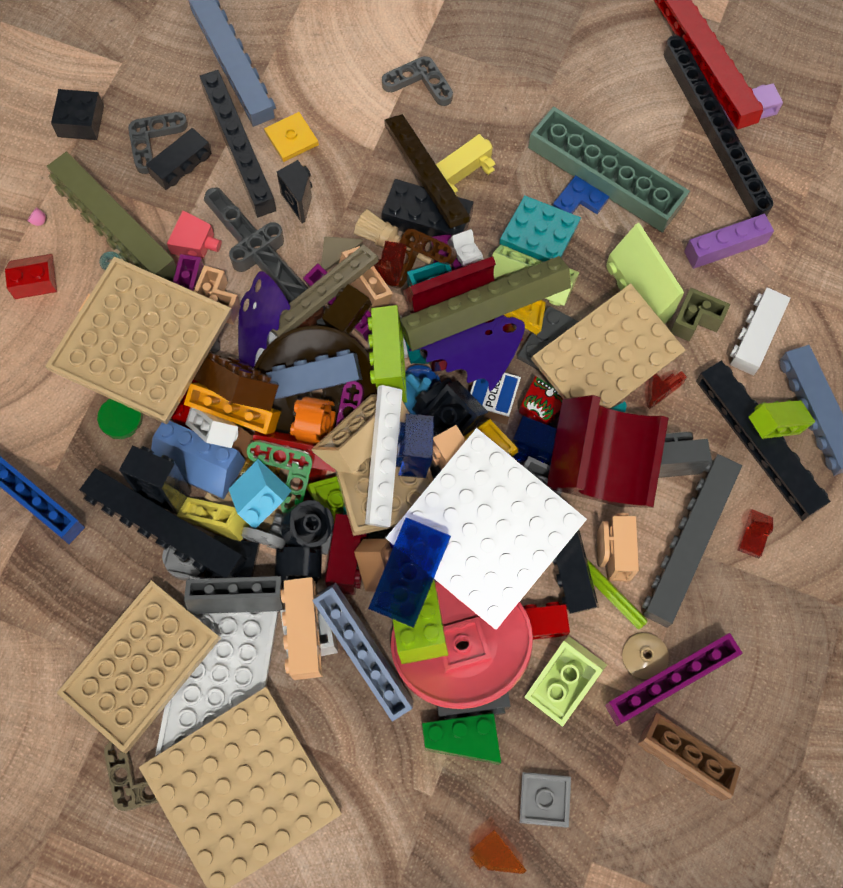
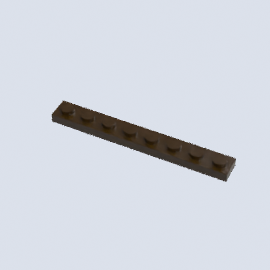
(427, 171)

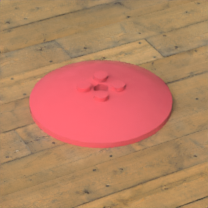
(479, 672)

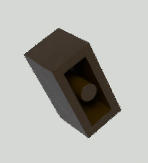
(346, 309)

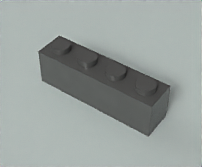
(233, 595)

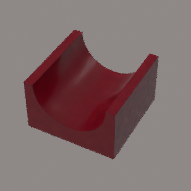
(449, 286)
(607, 453)

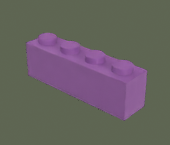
(728, 241)

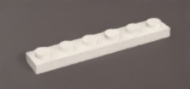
(383, 457)

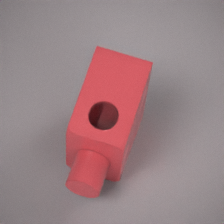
(192, 237)

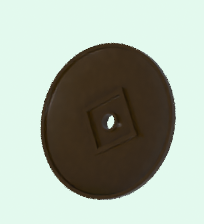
(306, 344)

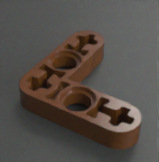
(418, 246)

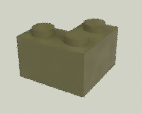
(699, 310)

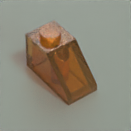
(495, 855)

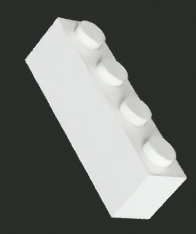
(760, 331)

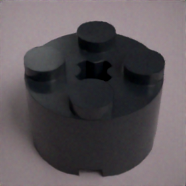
(308, 512)
(298, 563)

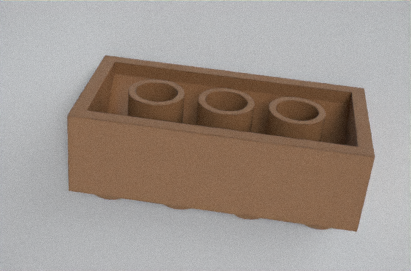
(690, 757)

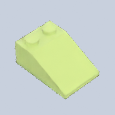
(565, 680)

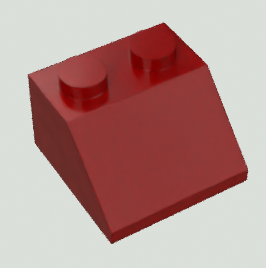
(31, 276)

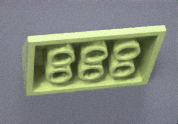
(640, 264)

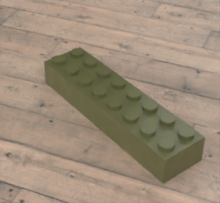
(109, 218)

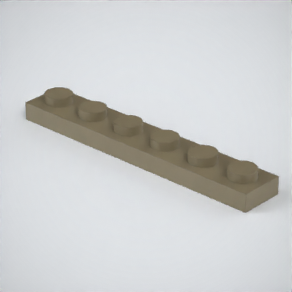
(325, 289)

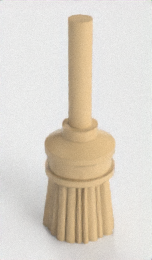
(376, 230)

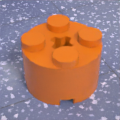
(312, 419)

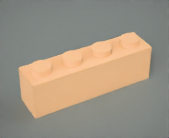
(302, 629)

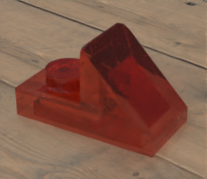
(391, 263)
(661, 389)
(756, 533)

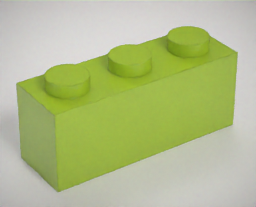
(781, 418)

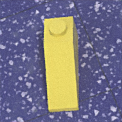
(213, 517)

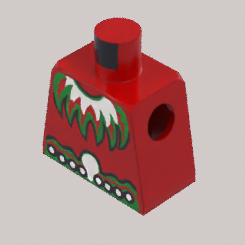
(541, 402)

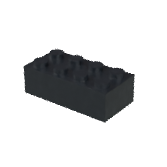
(412, 208)
(155, 478)

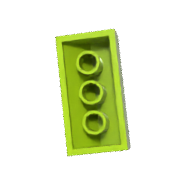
(387, 349)

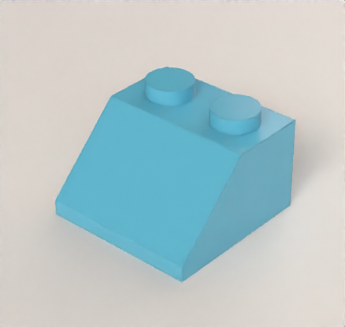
(257, 493)

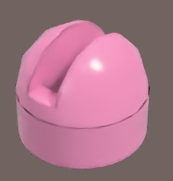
(37, 217)

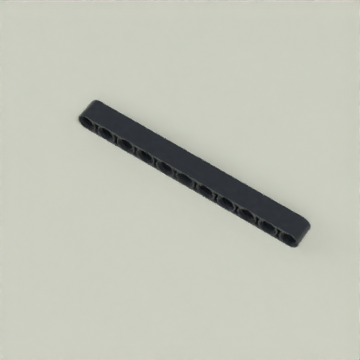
(717, 127)

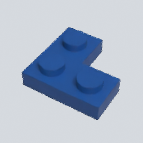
(581, 193)

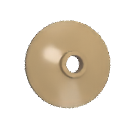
(635, 661)

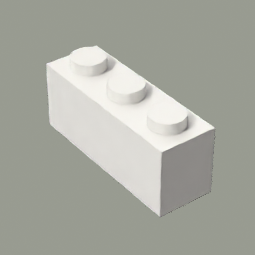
(212, 428)

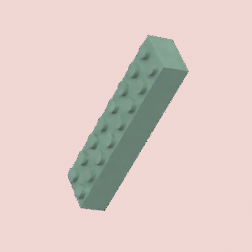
(608, 169)

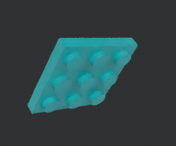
(539, 230)

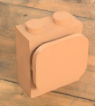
(618, 547)

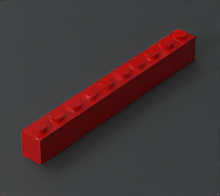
(713, 61)

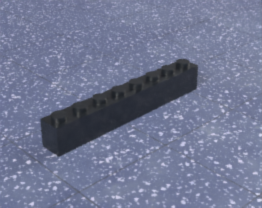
(238, 144)
(771, 454)
(161, 525)

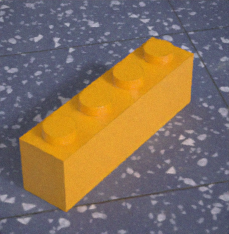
(250, 417)

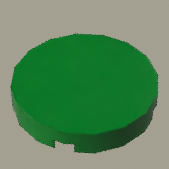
(118, 420)

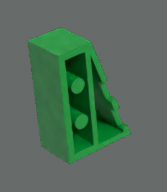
(464, 737)

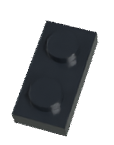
(425, 398)

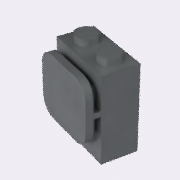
(684, 455)

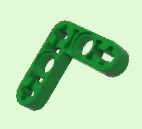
(294, 469)

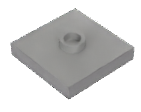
(545, 800)

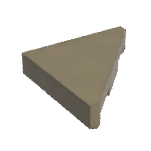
(334, 247)

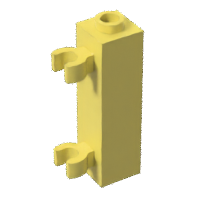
(466, 160)

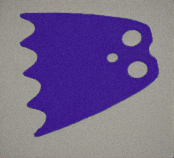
(258, 322)
(479, 353)

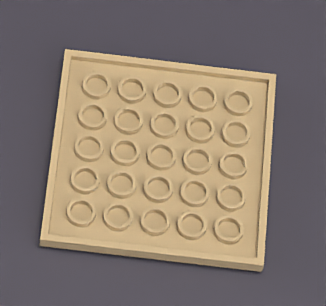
(139, 340)
(240, 791)

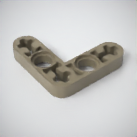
(135, 791)

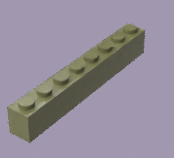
(485, 303)

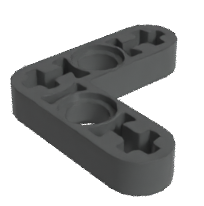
(419, 73)
(144, 136)

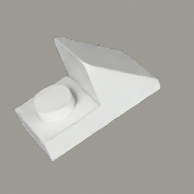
(466, 248)

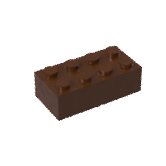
(237, 382)

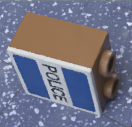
(500, 399)

